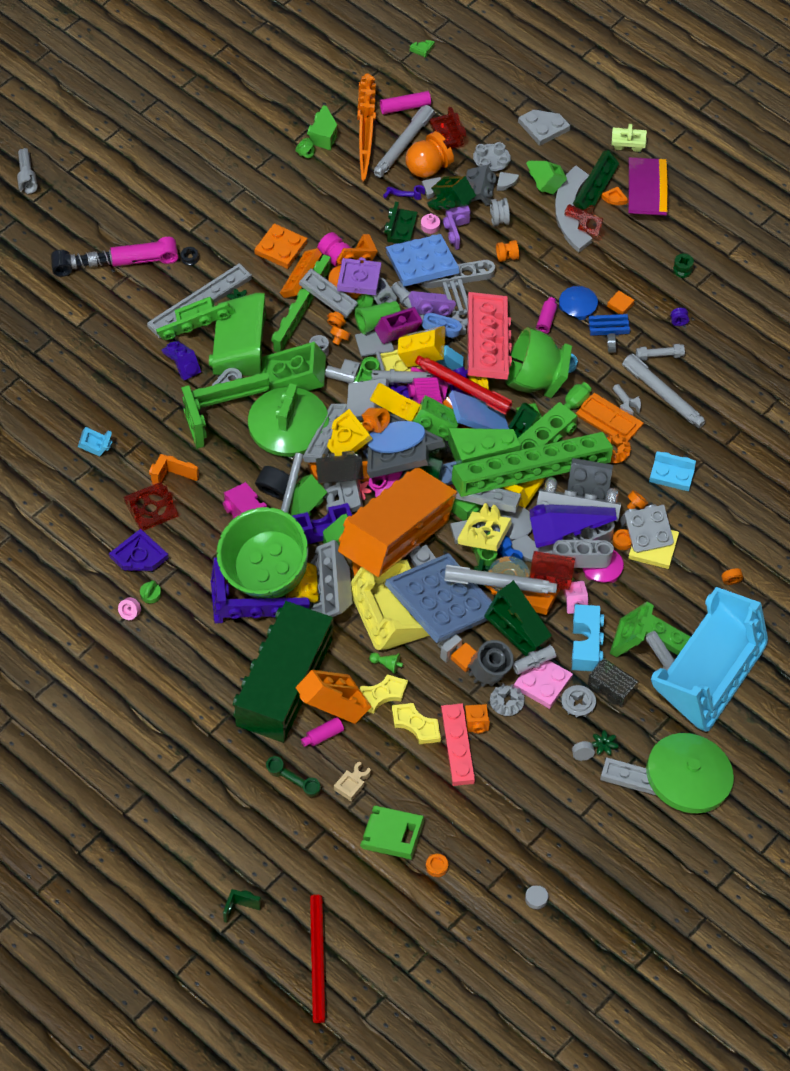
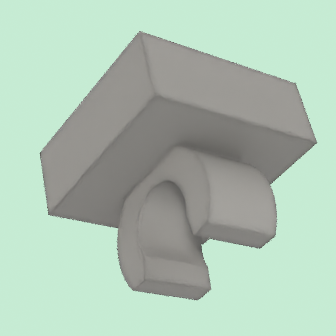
(449, 646)

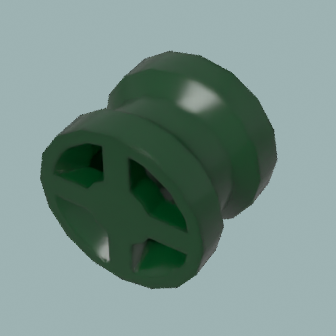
(683, 265)

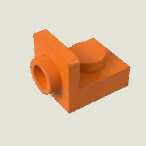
(477, 718)

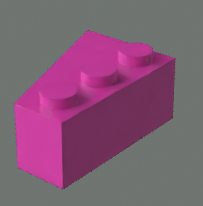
(240, 500)

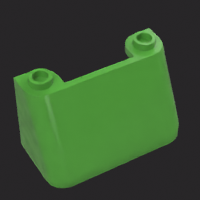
(240, 336)

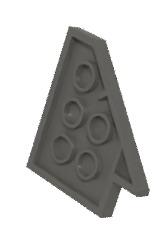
(417, 456)

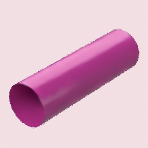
(405, 102)

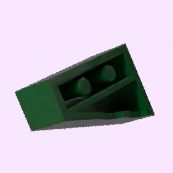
(518, 620)

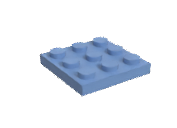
(422, 260)

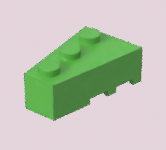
(477, 444)

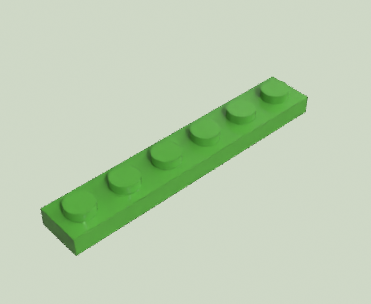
(298, 308)

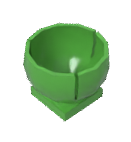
(543, 363)

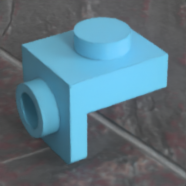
(94, 441)

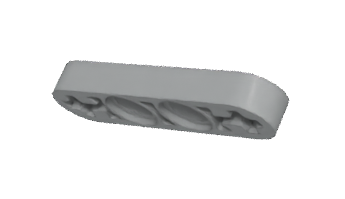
(472, 266)

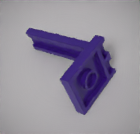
(243, 607)

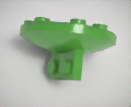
(286, 420)

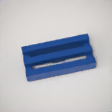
(609, 323)

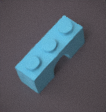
(587, 622)

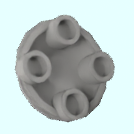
(492, 155)
(520, 523)

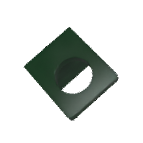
(242, 898)

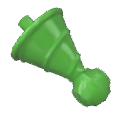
(390, 662)

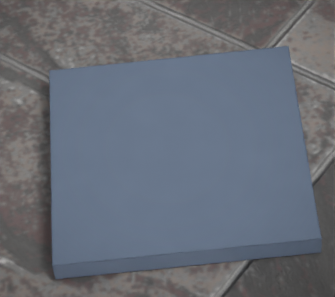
(437, 604)

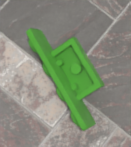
(194, 316)

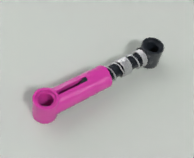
(162, 250)

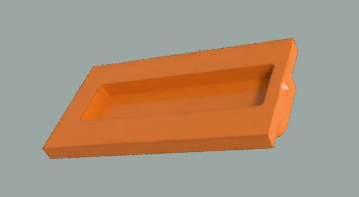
(608, 417)

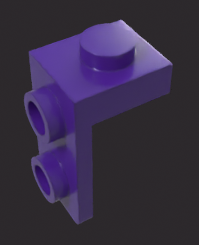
(184, 359)

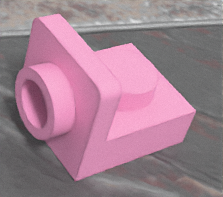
(576, 595)

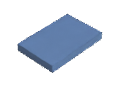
(475, 413)

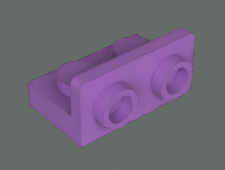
(431, 303)

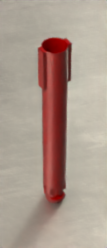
(491, 398)

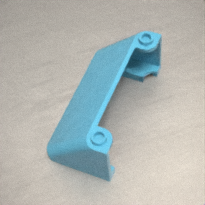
(714, 658)

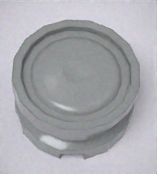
(499, 211)

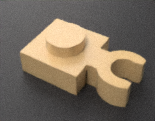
(351, 783)

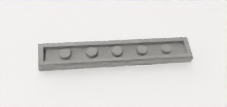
(215, 289)

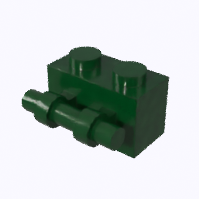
(451, 192)

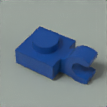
(506, 550)

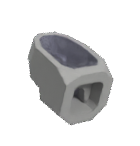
(384, 292)

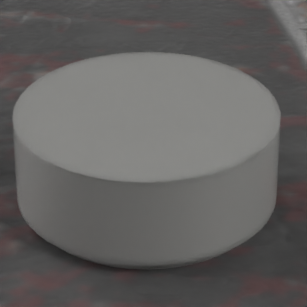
(583, 750)
(536, 897)

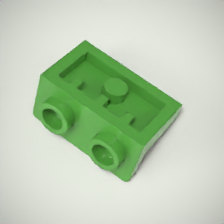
(435, 417)

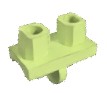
(629, 138)

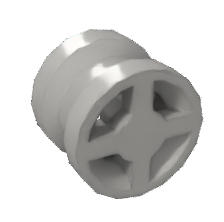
(322, 342)

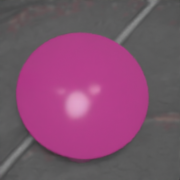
(607, 574)

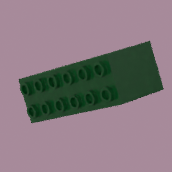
(293, 649)

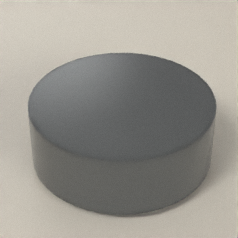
(611, 343)

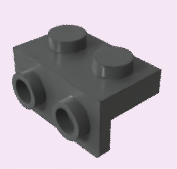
(482, 182)

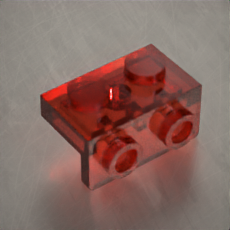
(449, 128)

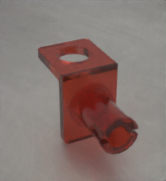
(584, 218)

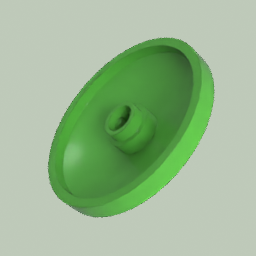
(689, 773)

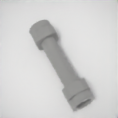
(677, 351)

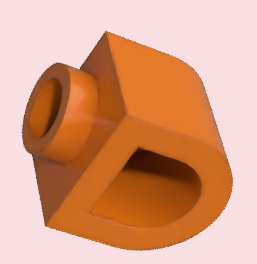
(375, 419)

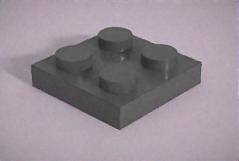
(590, 477)

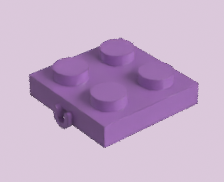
(358, 276)

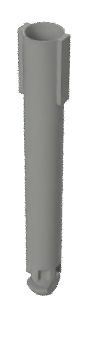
(418, 121)
(641, 370)
(467, 575)

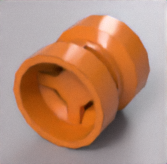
(507, 250)

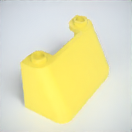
(381, 612)

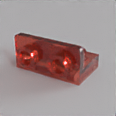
(553, 568)

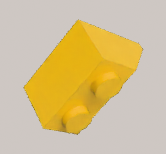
(425, 343)

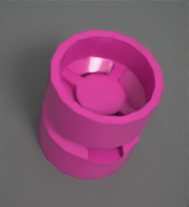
(332, 246)

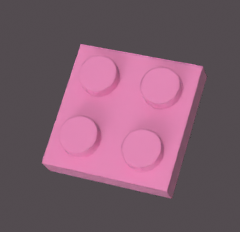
(544, 683)

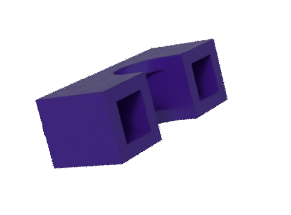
(314, 528)

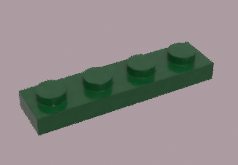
(596, 181)

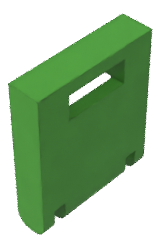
(387, 829)

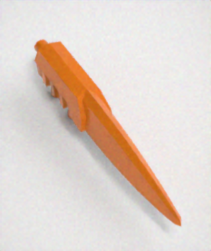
(367, 116)

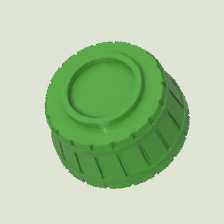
(263, 553)

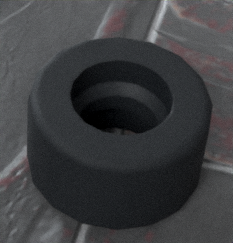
(272, 482)

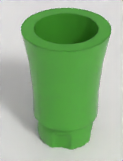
(369, 316)

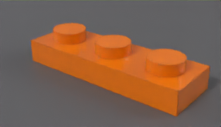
(305, 263)

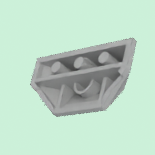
(332, 580)

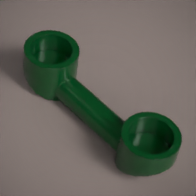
(277, 768)

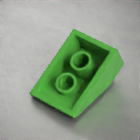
(297, 366)

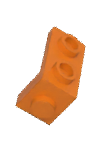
(364, 248)
(171, 464)

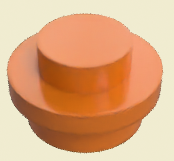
(336, 319)

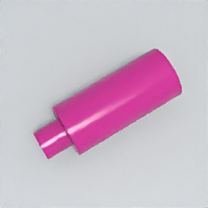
(547, 315)
(323, 732)

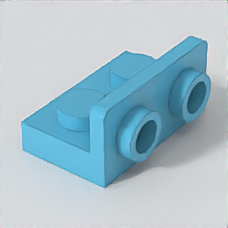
(672, 471)

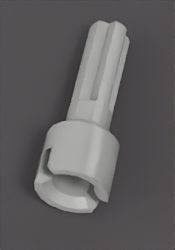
(26, 177)
(660, 649)

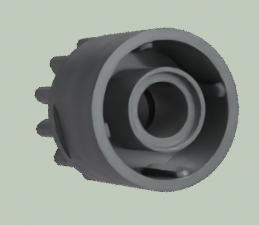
(491, 662)

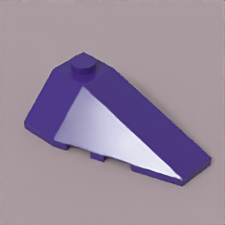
(555, 521)

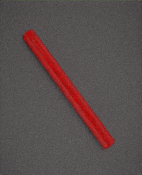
(317, 958)

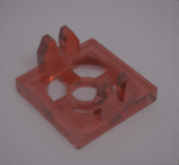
(146, 523)

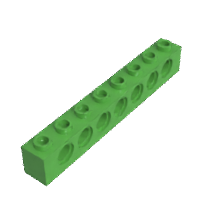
(545, 429)
(529, 464)

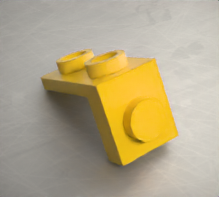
(395, 402)
(526, 490)

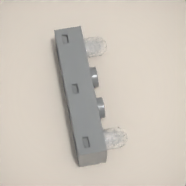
(550, 496)

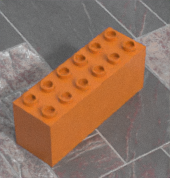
(396, 521)

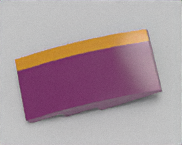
(647, 186)

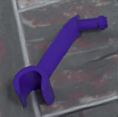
(416, 193)

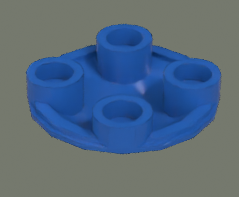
(578, 302)

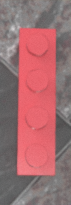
(457, 744)

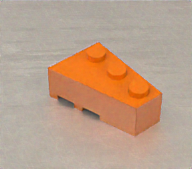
(334, 694)

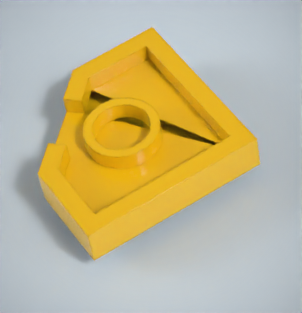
(347, 434)

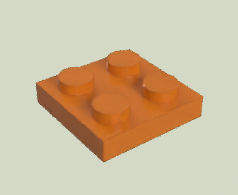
(280, 246)

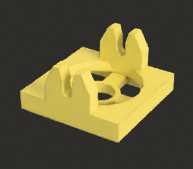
(477, 537)

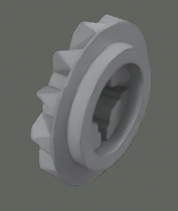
(577, 692)
(513, 705)

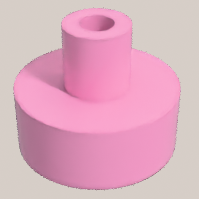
(430, 223)
(129, 608)

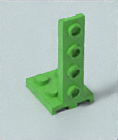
(216, 394)
(640, 622)

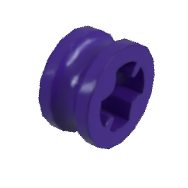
(679, 316)

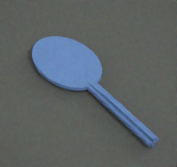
(397, 437)

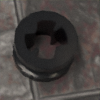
(189, 261)

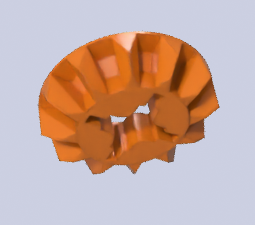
(623, 448)

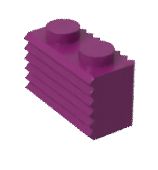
(398, 324)

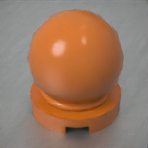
(428, 155)

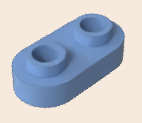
(434, 320)

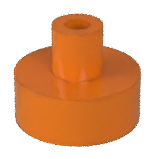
(339, 334)
(637, 500)

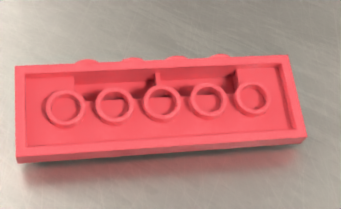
(488, 336)

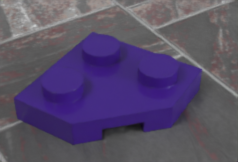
(139, 553)

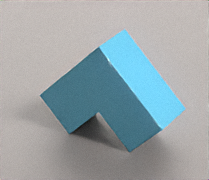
(451, 359)

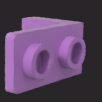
(453, 218)

